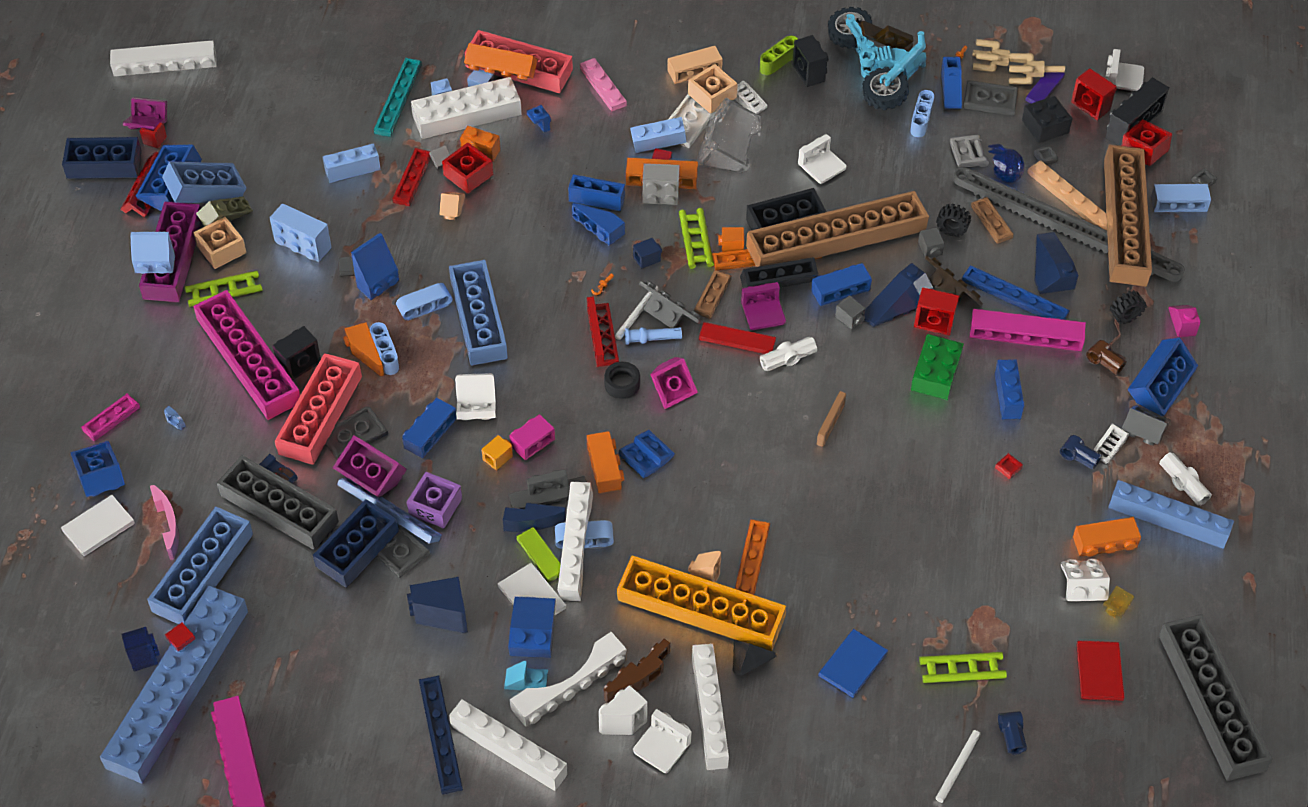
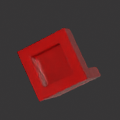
(153, 138)

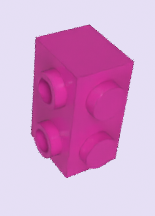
(532, 437)

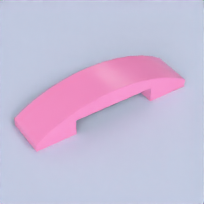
(172, 537)

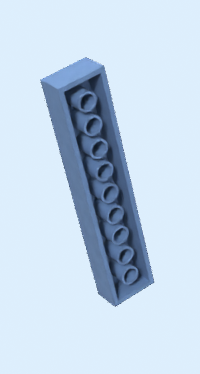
(174, 686)

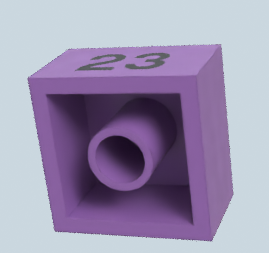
(434, 500)

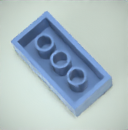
(202, 181)

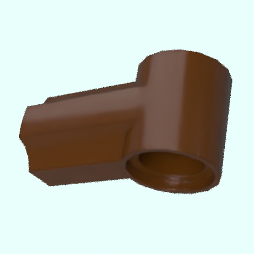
(1102, 354)

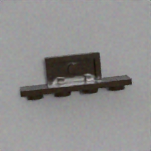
(888, 36)
(943, 281)

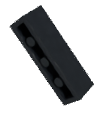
(784, 273)

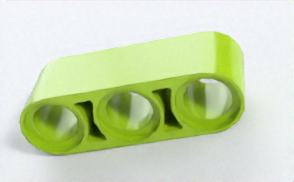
(777, 55)

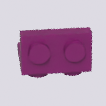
(146, 113)
(762, 306)

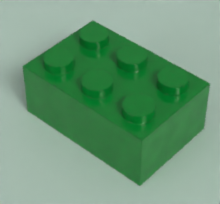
(937, 366)

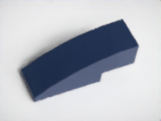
(532, 516)

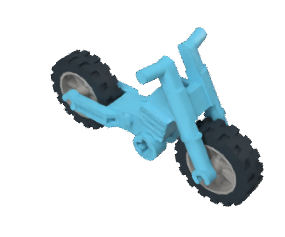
(886, 65)

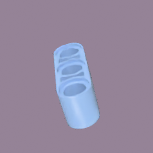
(922, 113)
(424, 301)
(385, 348)
(597, 534)

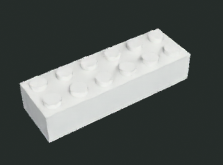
(466, 107)

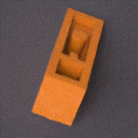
(362, 347)

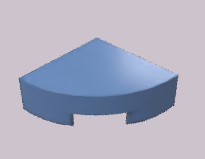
(174, 418)

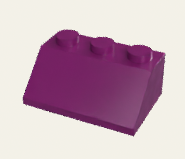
(369, 467)

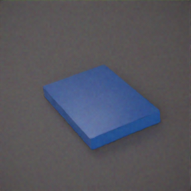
(853, 663)

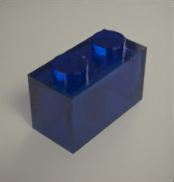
(140, 648)

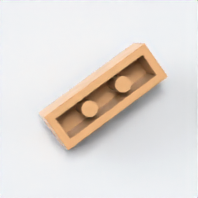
(690, 64)

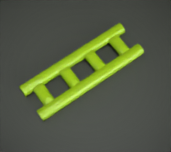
(705, 243)
(231, 281)
(972, 659)

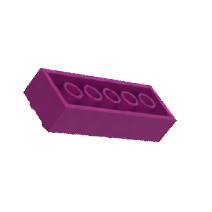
(180, 222)

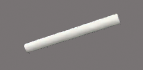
(634, 315)
(958, 766)

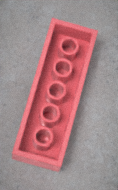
(551, 68)
(318, 409)

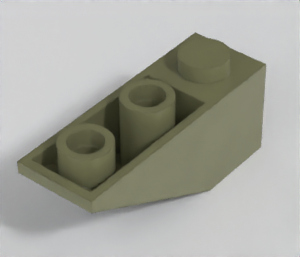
(230, 208)

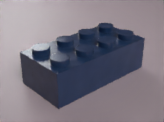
(102, 157)
(356, 543)

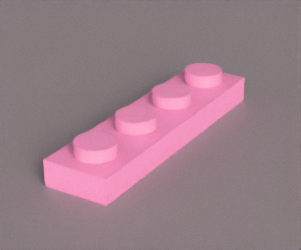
(603, 84)

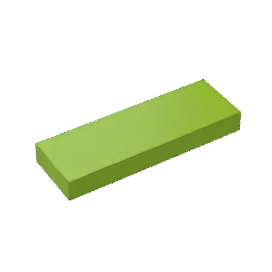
(540, 554)

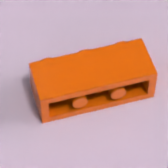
(604, 462)
(1106, 537)

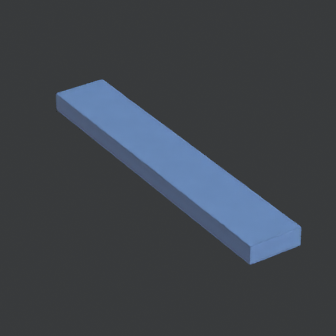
(403, 518)

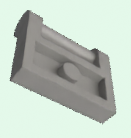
(964, 154)

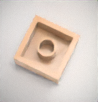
(712, 87)
(219, 242)

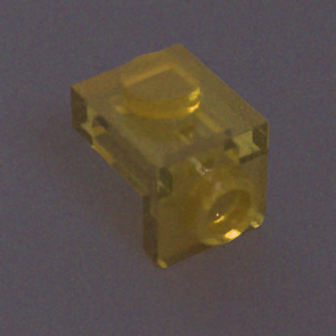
(1118, 602)

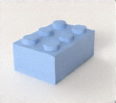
(300, 232)

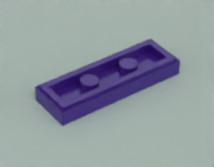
(1045, 86)

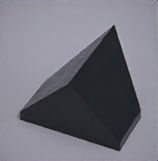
(748, 657)

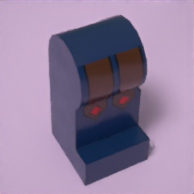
(274, 466)

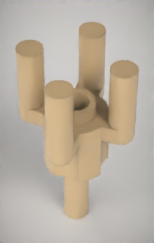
(995, 56)
(1031, 69)

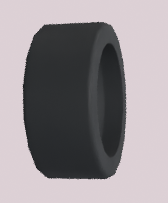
(622, 368)

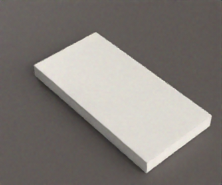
(694, 118)

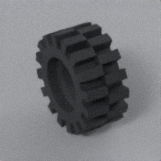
(956, 227)
(1128, 307)

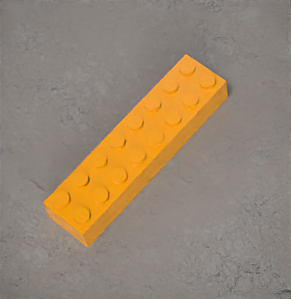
(701, 603)

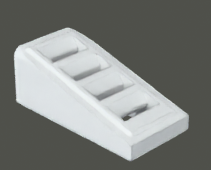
(744, 89)
(1117, 432)

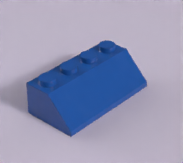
(153, 189)
(1163, 376)

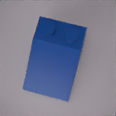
(374, 267)
(97, 469)
(532, 627)

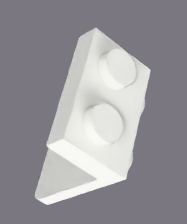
(1124, 75)
(819, 160)
(475, 396)
(1086, 580)
(663, 741)

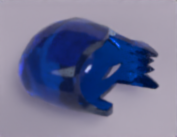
(1007, 163)

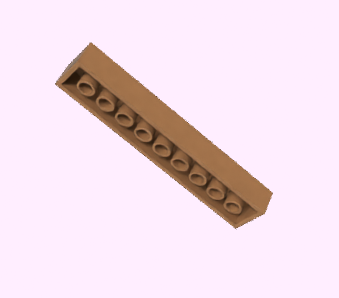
(1127, 216)
(838, 230)

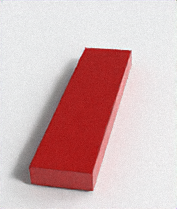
(412, 177)
(737, 338)

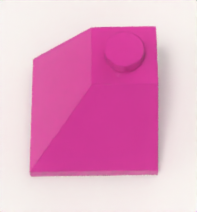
(673, 381)

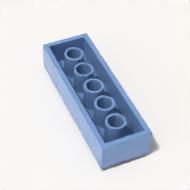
(478, 312)
(200, 565)

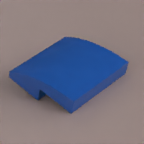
(646, 454)

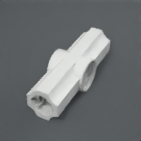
(788, 353)
(1185, 479)

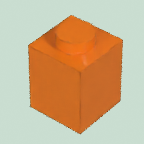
(731, 239)

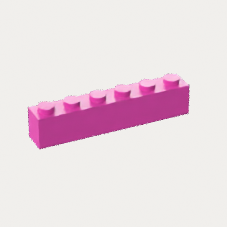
(1027, 330)

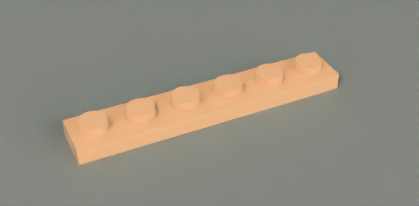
(1068, 194)

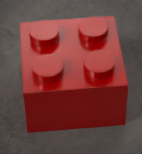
(1093, 94)
(1150, 138)
(467, 167)
(936, 311)

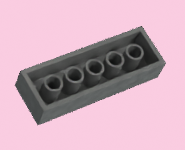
(278, 502)

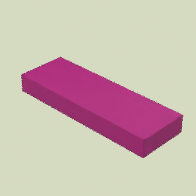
(110, 417)

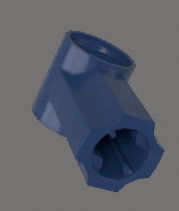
(1075, 449)
(1012, 727)

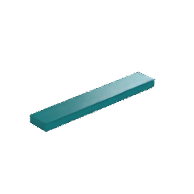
(397, 97)

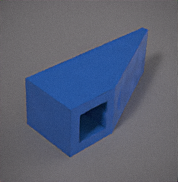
(952, 82)
(602, 223)

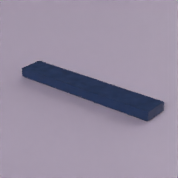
(440, 735)

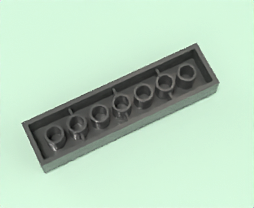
(1215, 697)

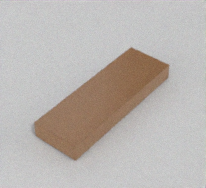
(992, 220)
(712, 294)
(831, 419)

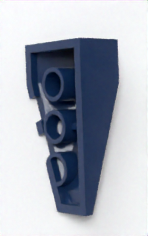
(1053, 265)
(898, 296)

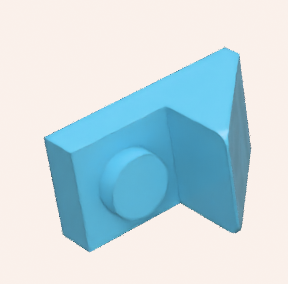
(520, 677)

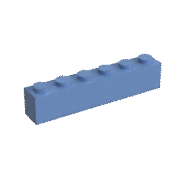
(1171, 514)

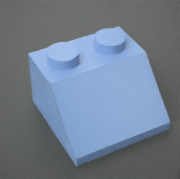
(152, 252)

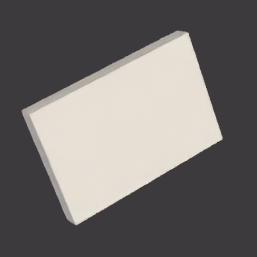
(98, 525)
(529, 583)

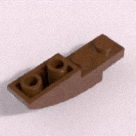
(641, 675)

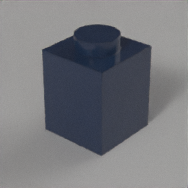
(647, 253)

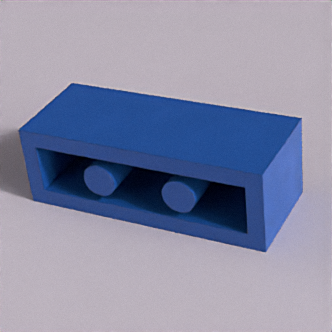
(596, 192)
(841, 284)
(1009, 389)
(429, 427)

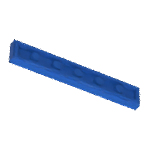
(1013, 294)

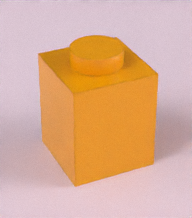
(497, 452)

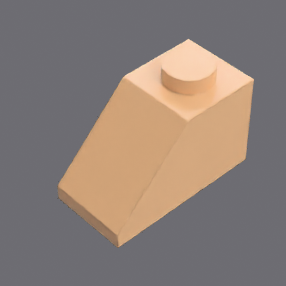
(451, 204)
(706, 566)

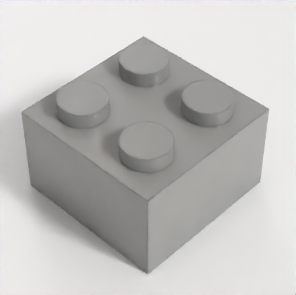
(660, 184)

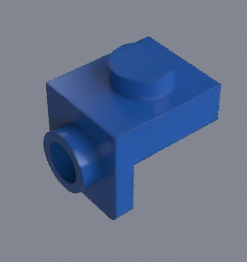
(539, 116)

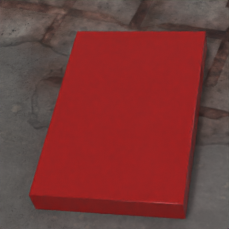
(1100, 670)

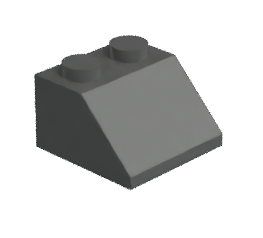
(1145, 425)

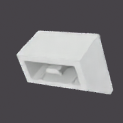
(623, 714)

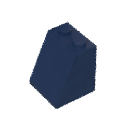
(438, 604)

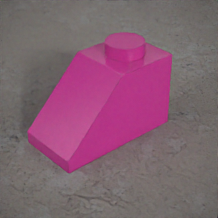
(1185, 320)

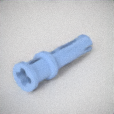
(643, 335)

